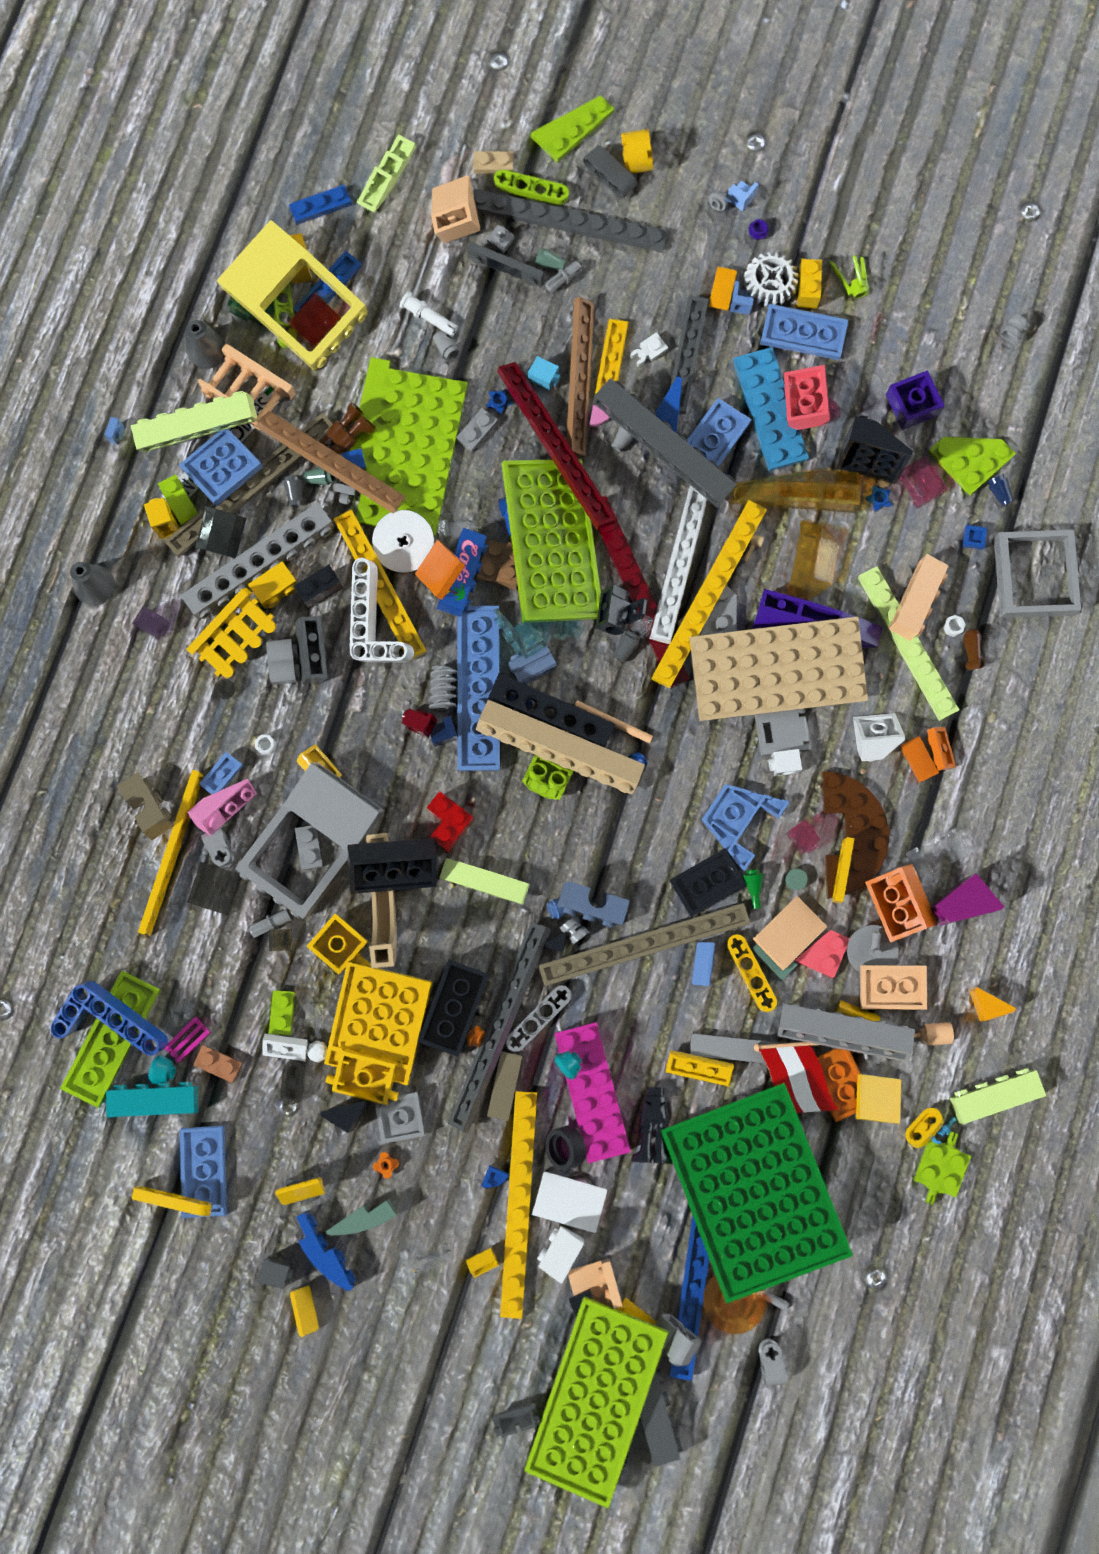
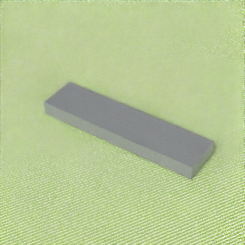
(726, 1048)

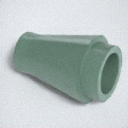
(549, 260)
(318, 476)

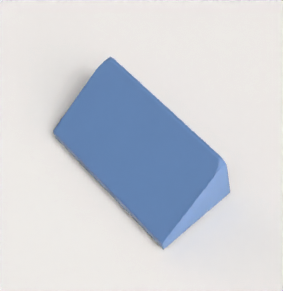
(703, 964)

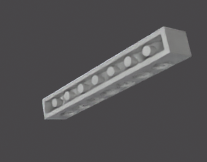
(246, 561)

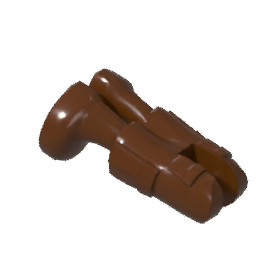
(339, 433)

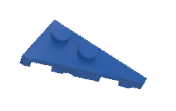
(669, 407)

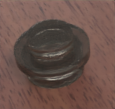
(224, 688)

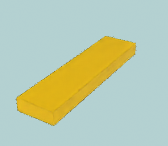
(612, 352)

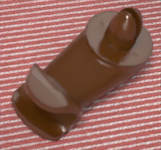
(972, 641)

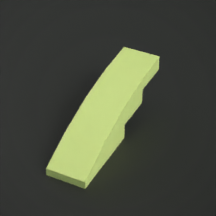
(387, 174)
(484, 881)

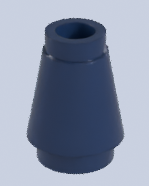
(1001, 490)

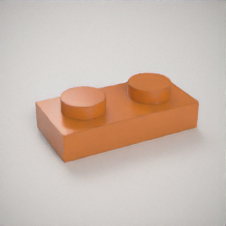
(941, 748)

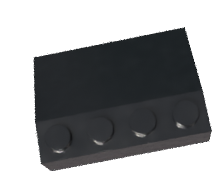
(873, 451)

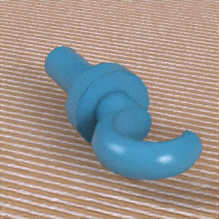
(945, 1129)

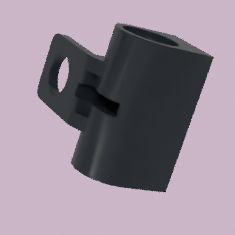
(616, 611)

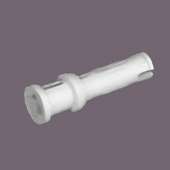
(420, 309)

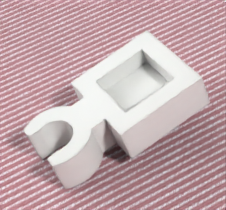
(650, 348)

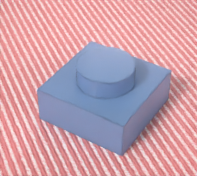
(114, 431)

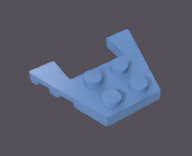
(731, 815)

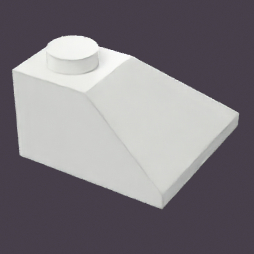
(877, 735)

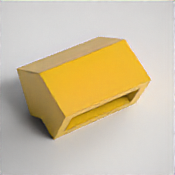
(482, 1262)

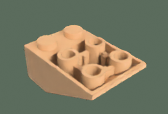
(454, 210)

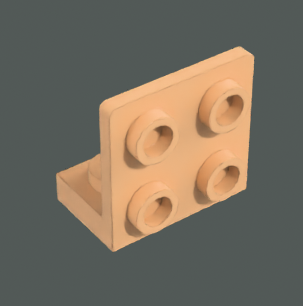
(597, 1278)

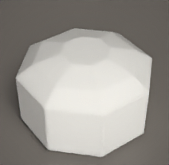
(954, 625)
(265, 744)
(317, 1051)

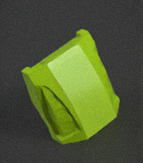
(547, 778)

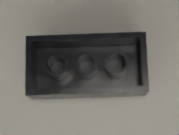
(454, 1008)

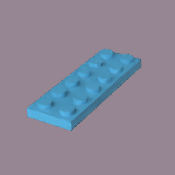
(766, 402)

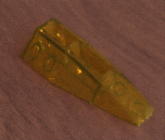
(803, 490)

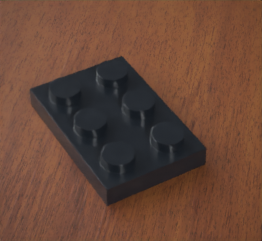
(707, 883)

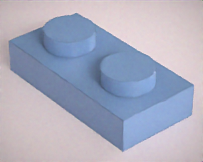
(221, 774)

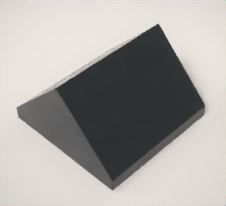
(346, 1116)

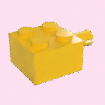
(338, 944)

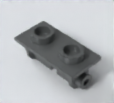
(524, 1416)

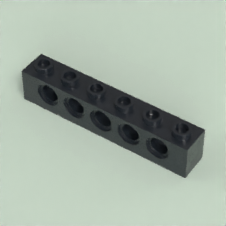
(504, 684)

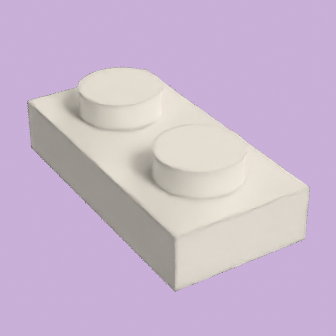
(285, 1047)

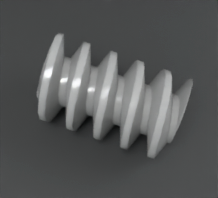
(442, 688)

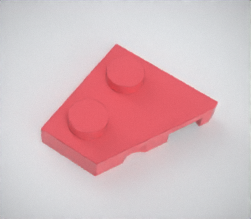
(825, 954)

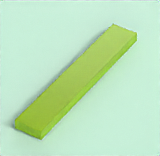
(371, 401)

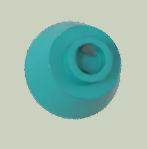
(569, 1064)
(161, 1070)

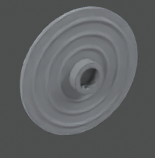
(871, 947)

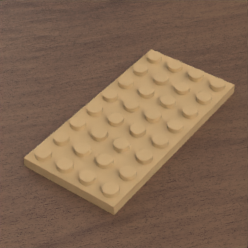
(778, 668)

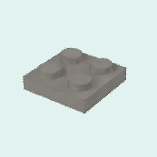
(400, 1119)

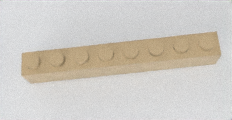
(560, 747)

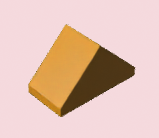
(989, 1006)

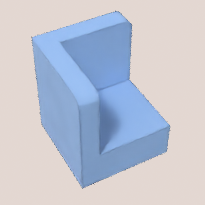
(742, 194)

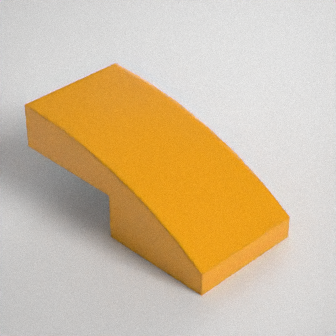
(722, 288)

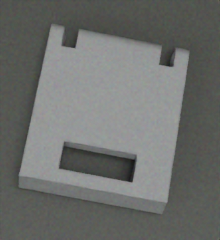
(787, 731)

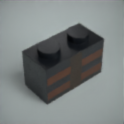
(318, 586)

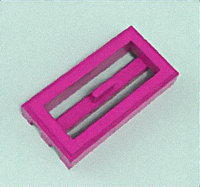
(173, 1053)

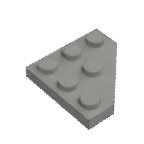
(723, 615)

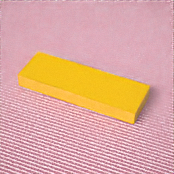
(843, 870)
(699, 1068)

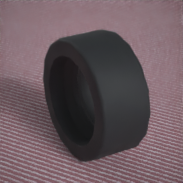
(575, 1143)

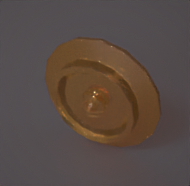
(735, 1316)

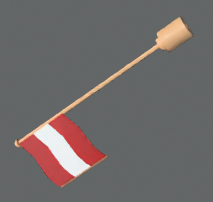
(803, 1075)

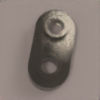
(292, 1082)

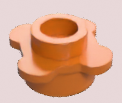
(475, 1036)
(386, 1171)

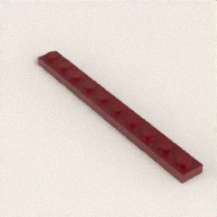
(556, 445)
(634, 583)

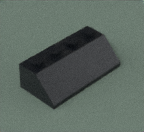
(392, 865)

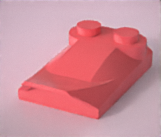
(806, 397)

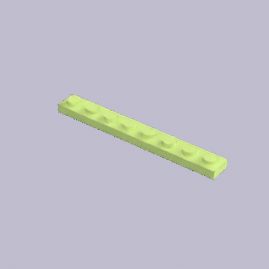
(911, 651)

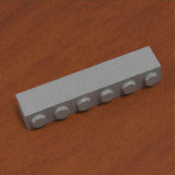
(846, 1032)

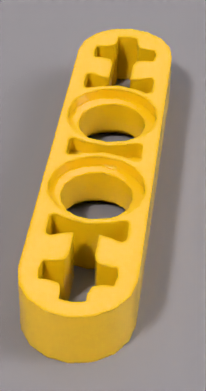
(755, 971)
(172, 1201)

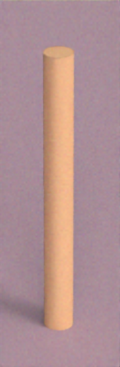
(618, 724)

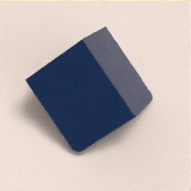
(443, 733)

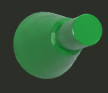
(753, 881)

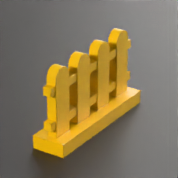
(235, 623)

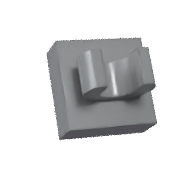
(500, 239)
(346, 492)

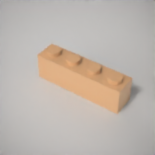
(918, 597)

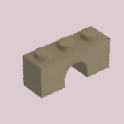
(153, 818)

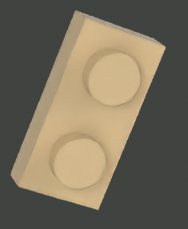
(492, 161)

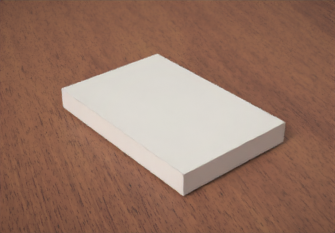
(569, 1202)

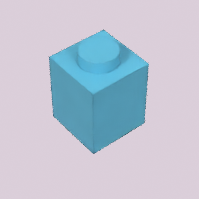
(544, 374)

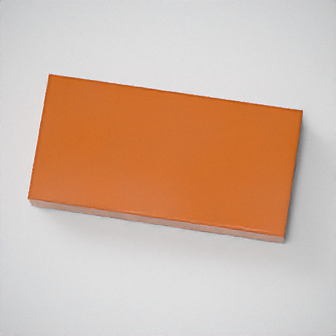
(919, 759)

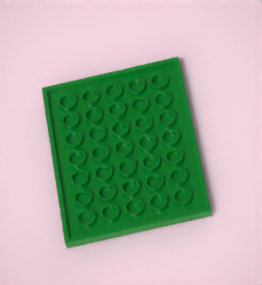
(756, 1193)

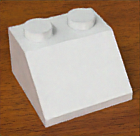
(561, 1253)

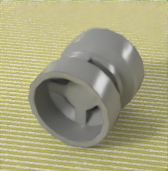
(1013, 331)
(574, 930)

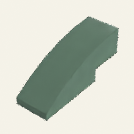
(364, 1219)

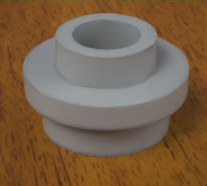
(718, 200)

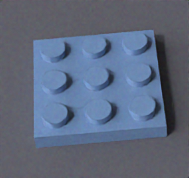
(220, 466)

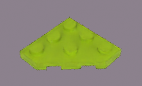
(971, 459)

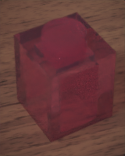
(803, 837)

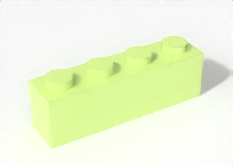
(997, 1096)

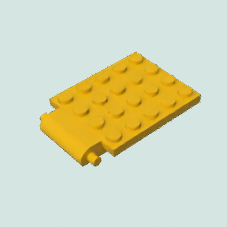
(375, 1032)

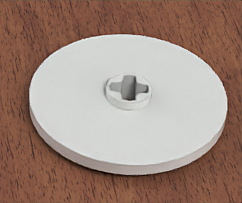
(397, 526)

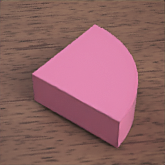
(598, 417)

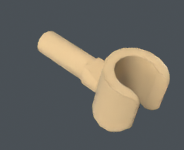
(756, 541)

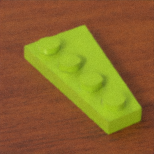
(569, 130)

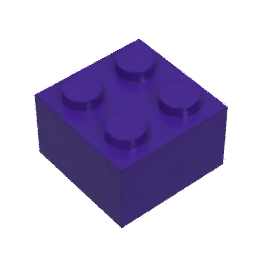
(914, 400)

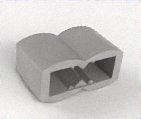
(282, 662)
(680, 1342)

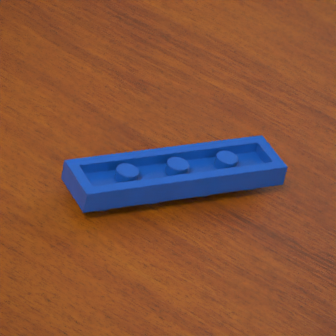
(342, 269)

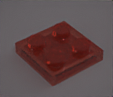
(314, 320)

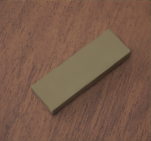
(504, 1086)

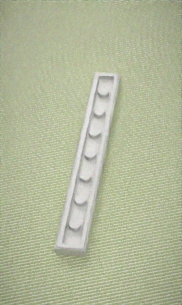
(679, 567)

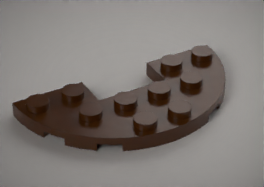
(863, 822)

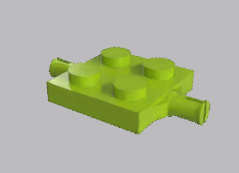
(942, 1168)

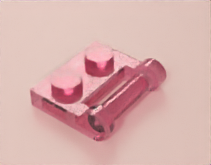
(927, 480)

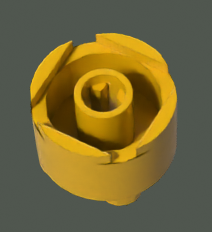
(637, 151)

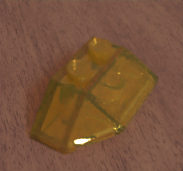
(812, 561)

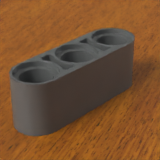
(610, 171)

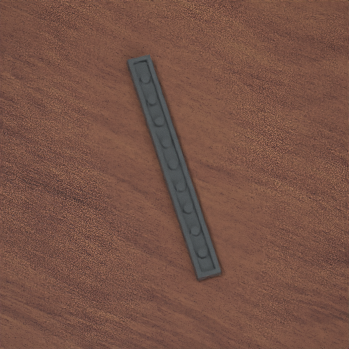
(569, 220)
(499, 1027)

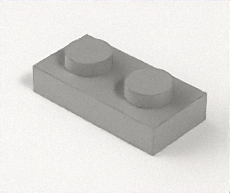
(476, 430)
(309, 847)

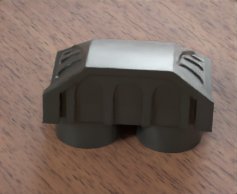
(220, 532)

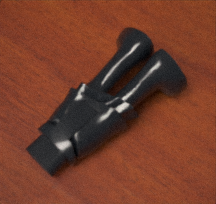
(653, 1117)

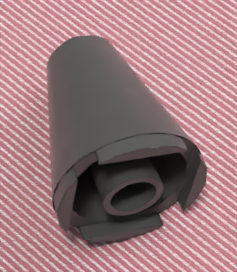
(203, 345)
(92, 583)

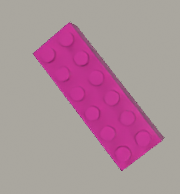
(594, 1095)

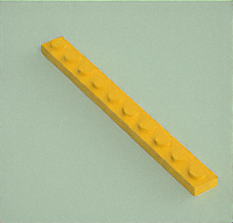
(709, 593)
(518, 1205)

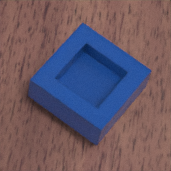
(974, 537)

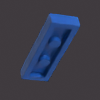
(320, 204)

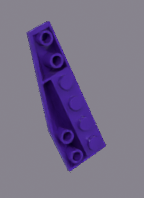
(781, 610)

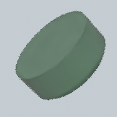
(796, 879)

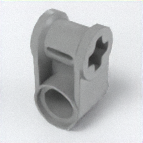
(217, 845)
(772, 1366)

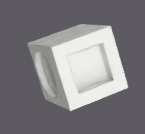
(785, 762)

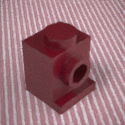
(419, 722)

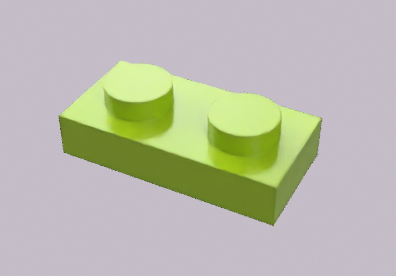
(282, 1012)

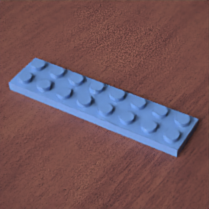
(476, 673)

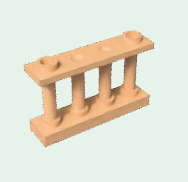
(248, 367)

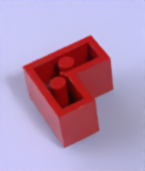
(454, 821)

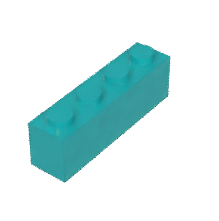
(152, 1101)

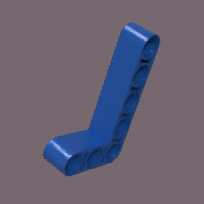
(108, 1016)

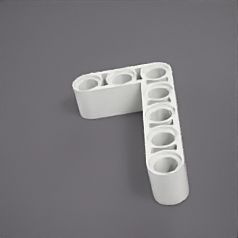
(368, 620)

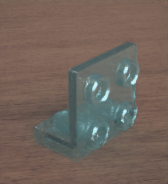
(523, 636)

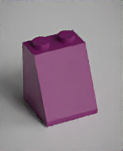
(965, 901)

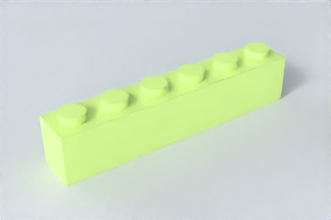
(194, 422)

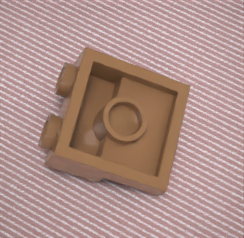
(499, 565)

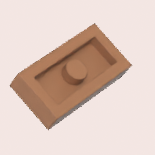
(218, 1063)

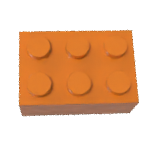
(901, 902)

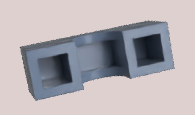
(575, 900)

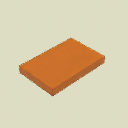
(439, 569)
(841, 1079)

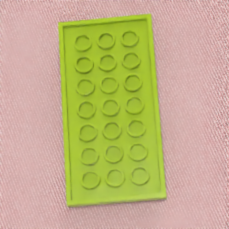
(414, 443)
(550, 544)
(596, 1401)

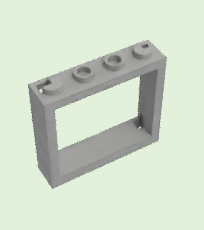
(1004, 581)

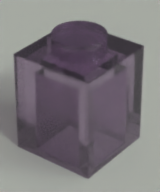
(151, 623)

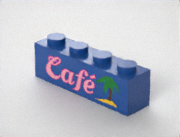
(468, 550)

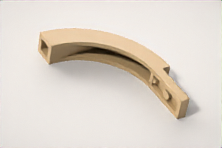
(384, 932)

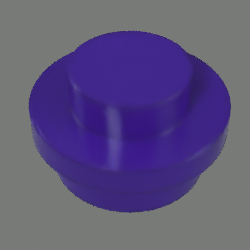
(758, 229)

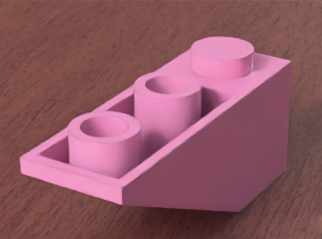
(219, 807)

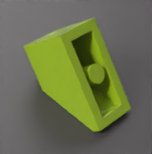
(178, 499)

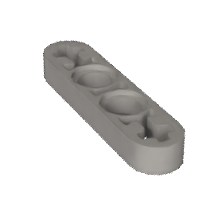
(538, 1018)

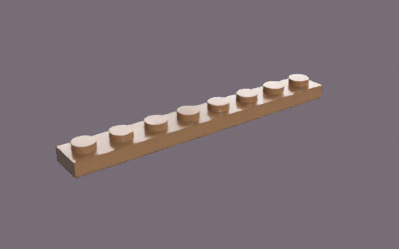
(580, 376)
(331, 461)

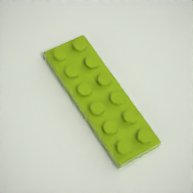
(104, 1048)

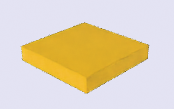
(878, 1099)

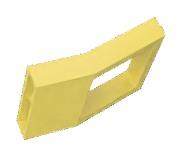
(267, 269)

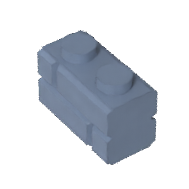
(533, 667)

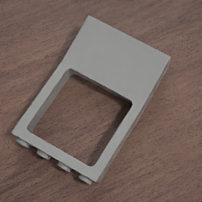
(330, 808)

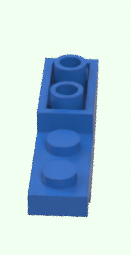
(326, 1261)

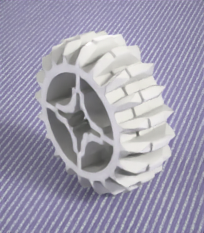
(771, 268)

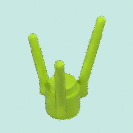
(859, 285)

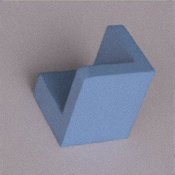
(741, 300)

